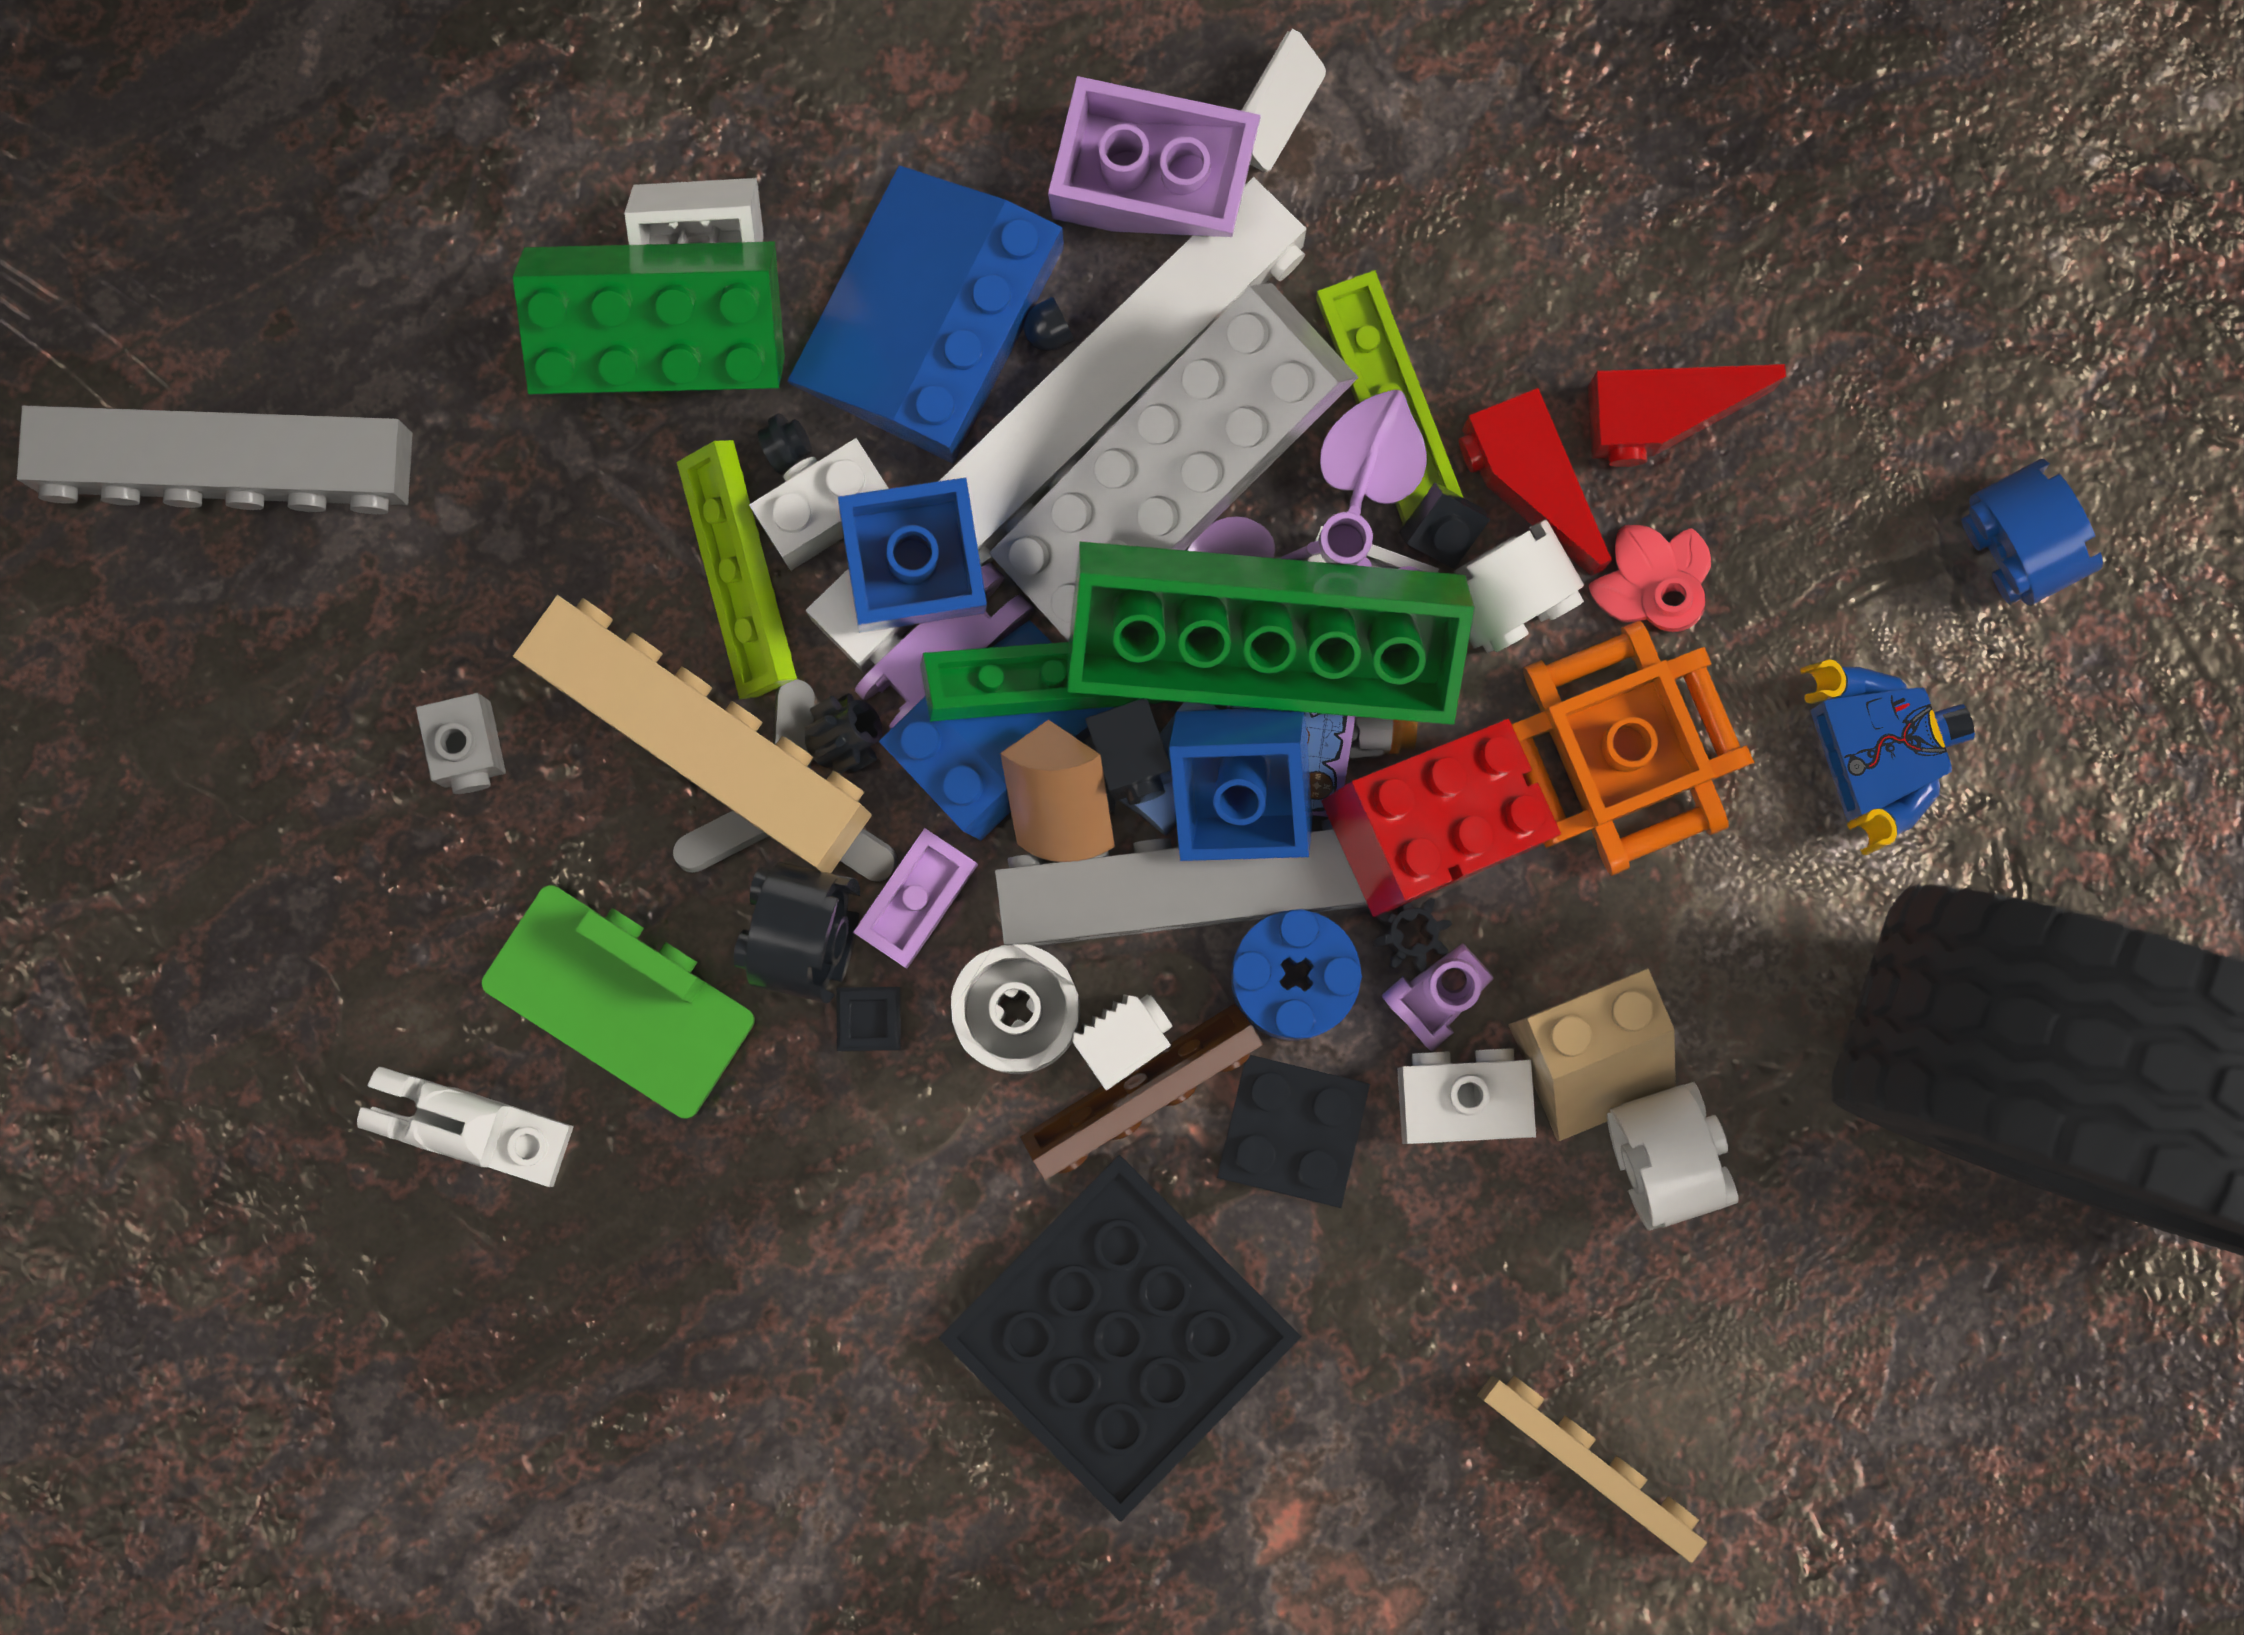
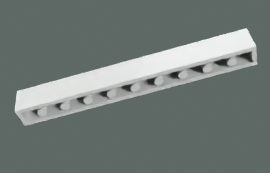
(1094, 389)

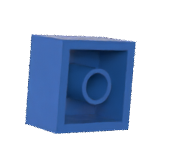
(912, 554)
(1241, 784)

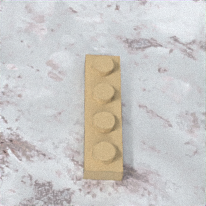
(1615, 1481)

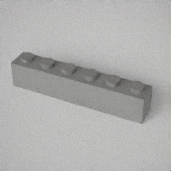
(214, 457)
(1161, 893)

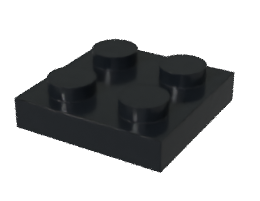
(1293, 1131)

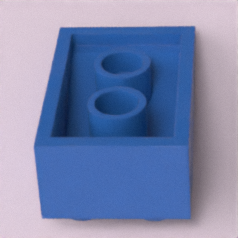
(961, 758)

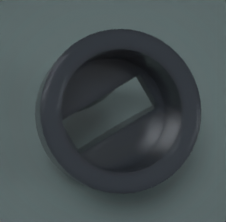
(1047, 327)

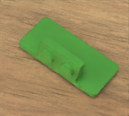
(619, 1000)

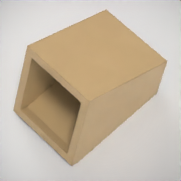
(1598, 1052)

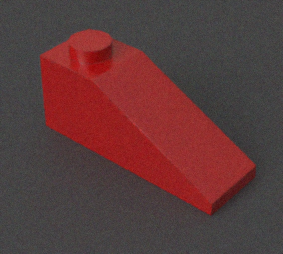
(1653, 409)
(1530, 471)

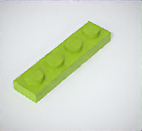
(1374, 350)
(736, 569)

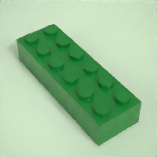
(1268, 633)

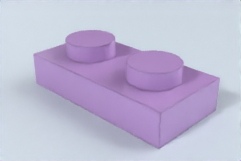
(915, 898)

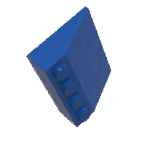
(929, 310)

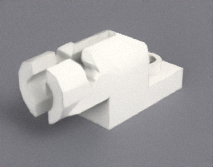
(469, 1128)

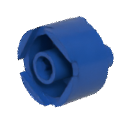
(2032, 533)
(1332, 975)

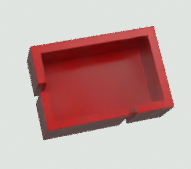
(1437, 812)

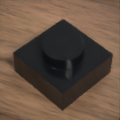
(1444, 525)

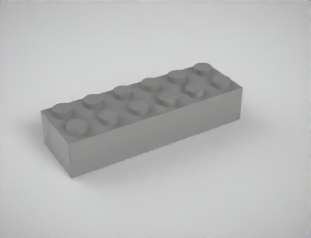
(1182, 447)

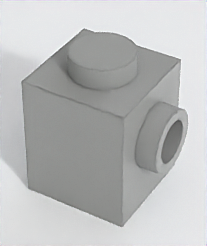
(461, 743)

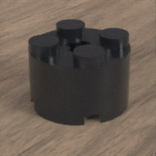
(798, 931)

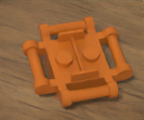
(1631, 744)

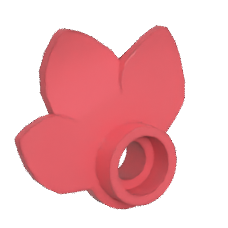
(1648, 571)

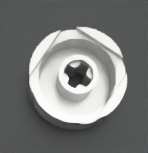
(1518, 583)
(980, 1018)
(1671, 1156)

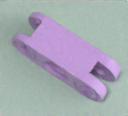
(902, 664)

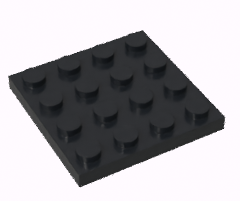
(1120, 1338)

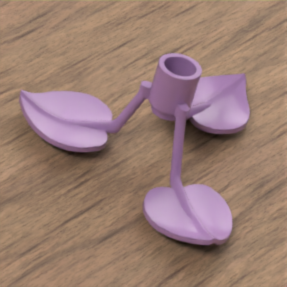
(1367, 451)

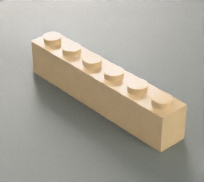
(693, 734)

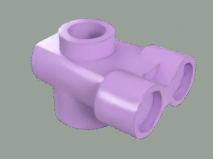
(1432, 1007)

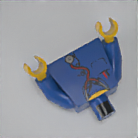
(1883, 746)

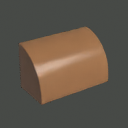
(1057, 796)

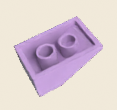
(1151, 162)

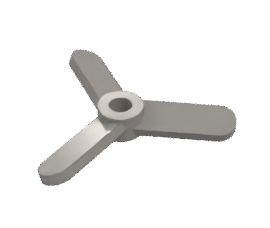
(733, 833)

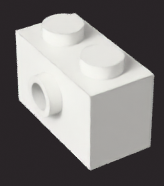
(694, 212)
(804, 510)
(1466, 1099)

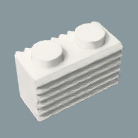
(1123, 1038)

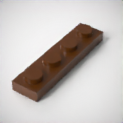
(1165, 1080)

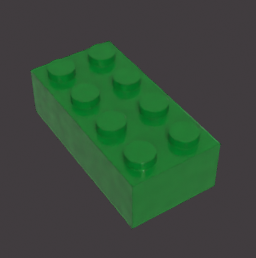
(650, 317)

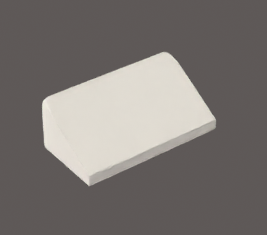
(1283, 96)

